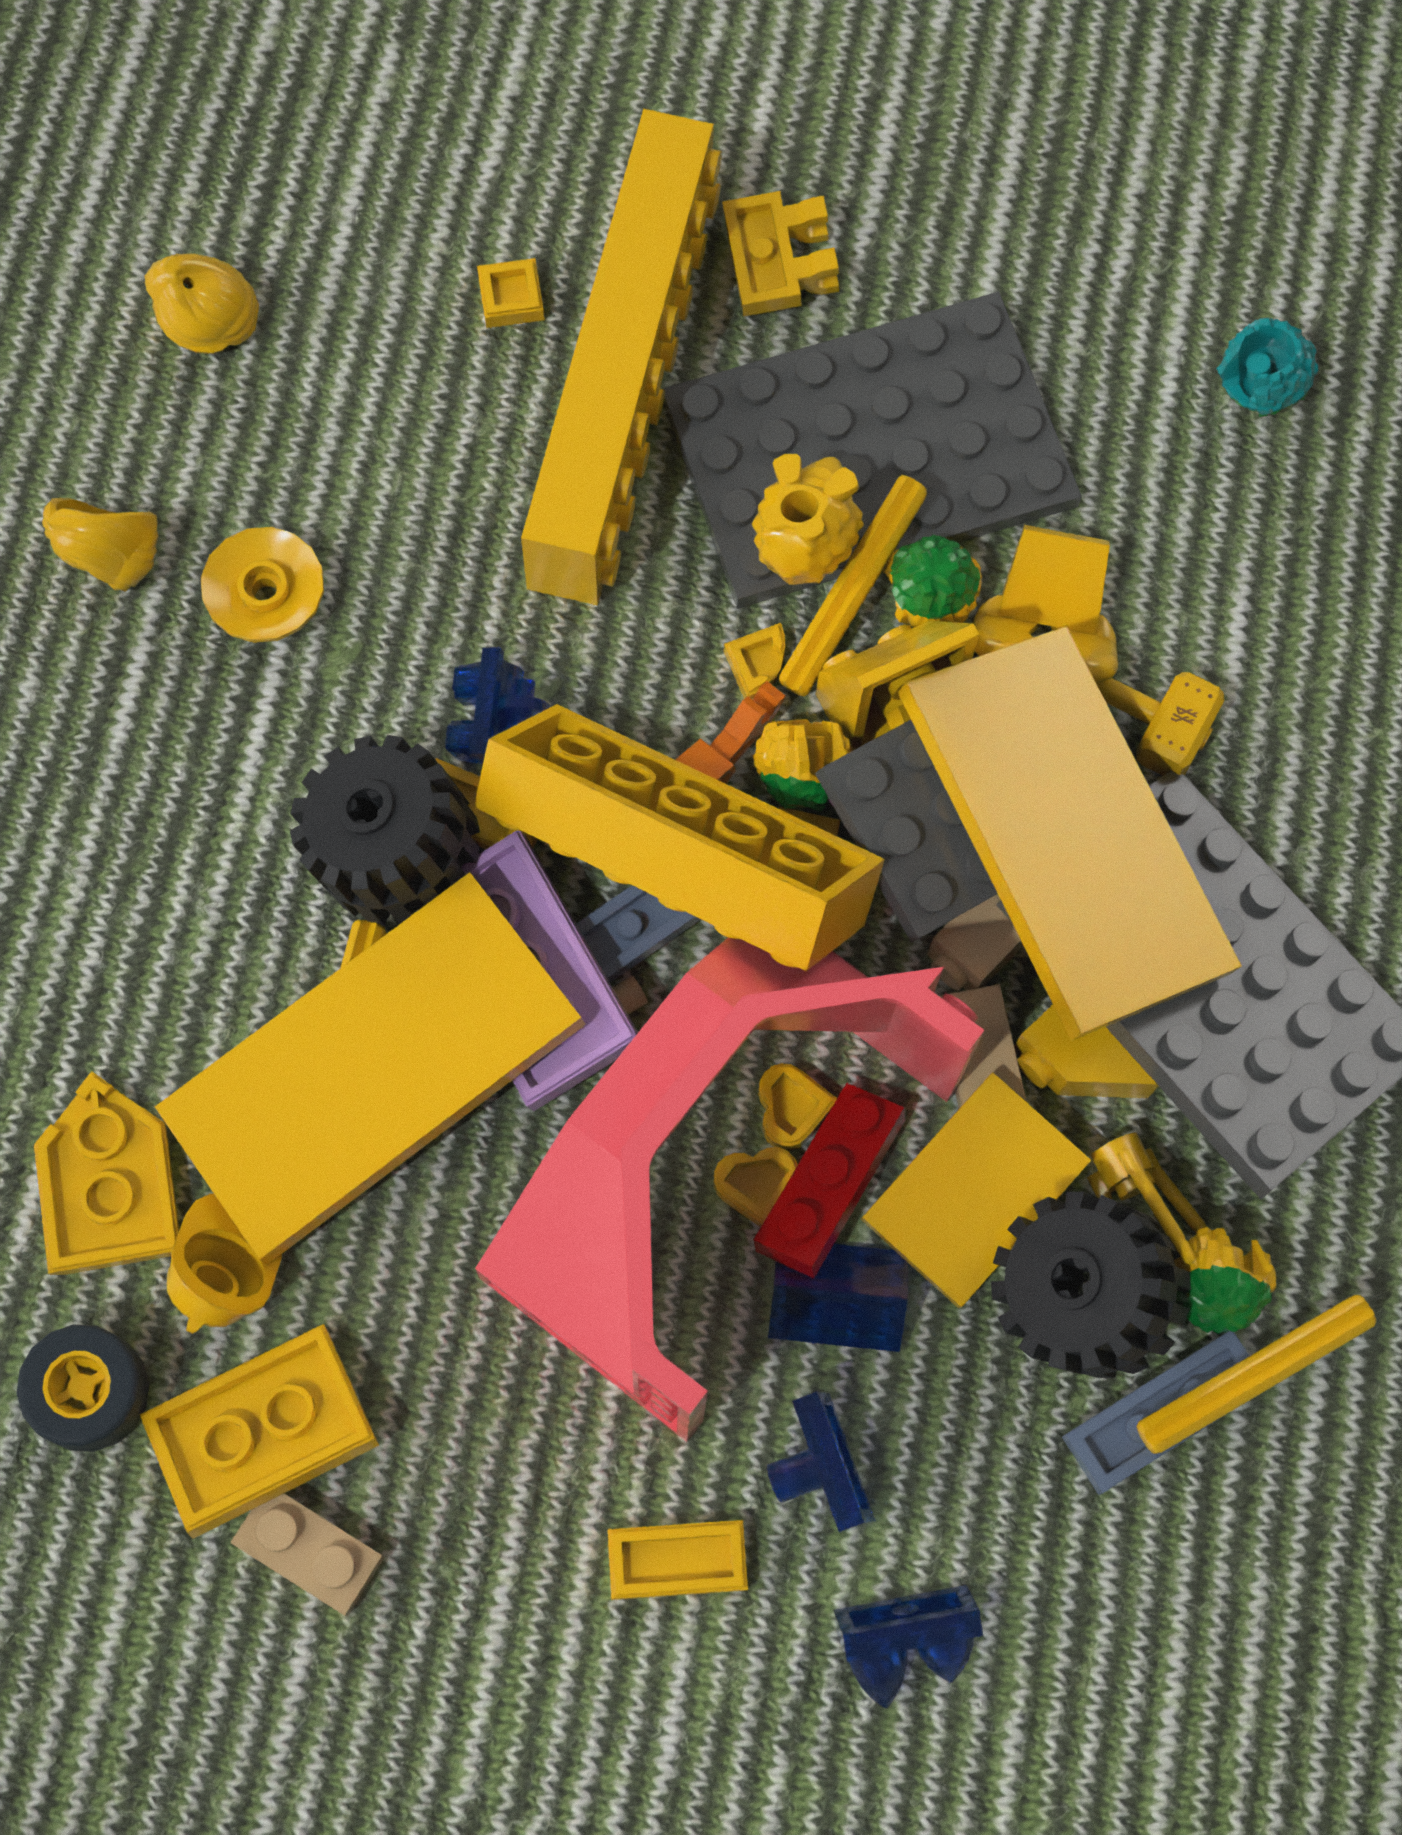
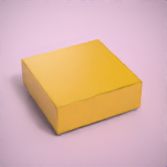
(510, 293)

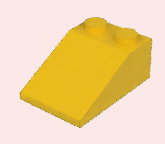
(865, 685)

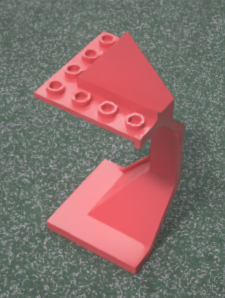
(581, 1229)

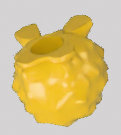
(807, 519)

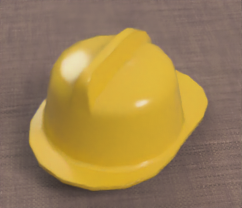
(214, 1270)

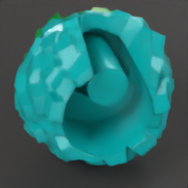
(1268, 366)

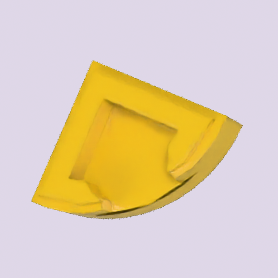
(756, 658)

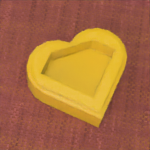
(792, 1105)
(755, 1182)

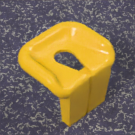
(1058, 584)

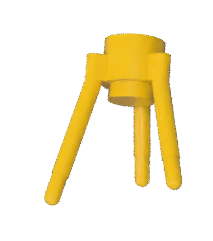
(1134, 1170)

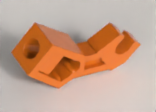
(737, 736)

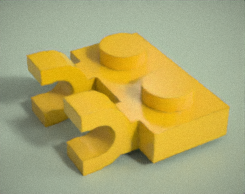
(763, 256)

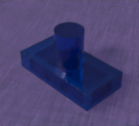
(824, 1465)

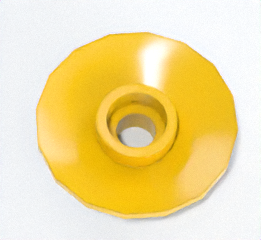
(255, 561)

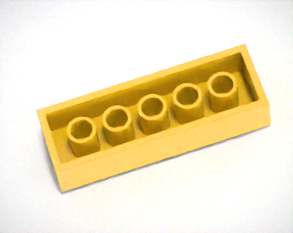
(679, 835)

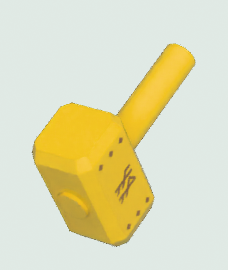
(1176, 725)

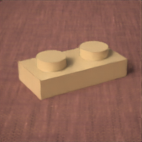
(308, 1551)

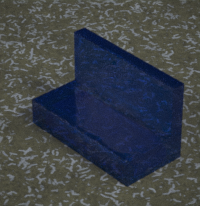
(850, 1303)

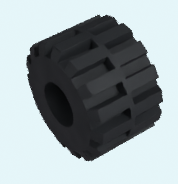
(384, 828)
(1122, 1304)

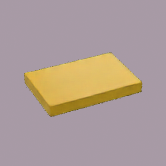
(970, 1187)
(258, 1431)

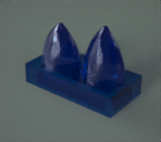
(882, 1632)

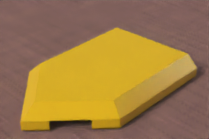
(105, 1183)

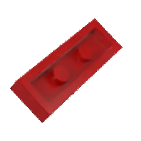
(829, 1180)

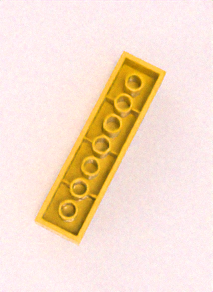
(621, 359)

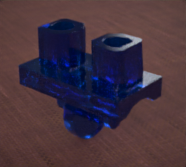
(500, 700)

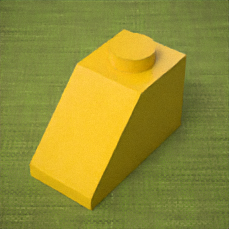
(1081, 1067)

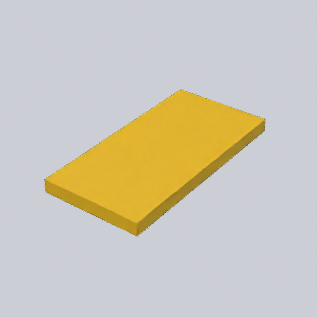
(1068, 831)
(368, 1068)

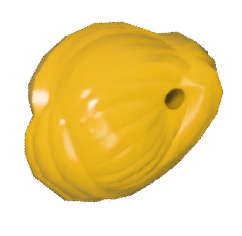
(209, 315)
(102, 542)

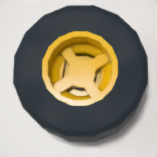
(65, 1371)

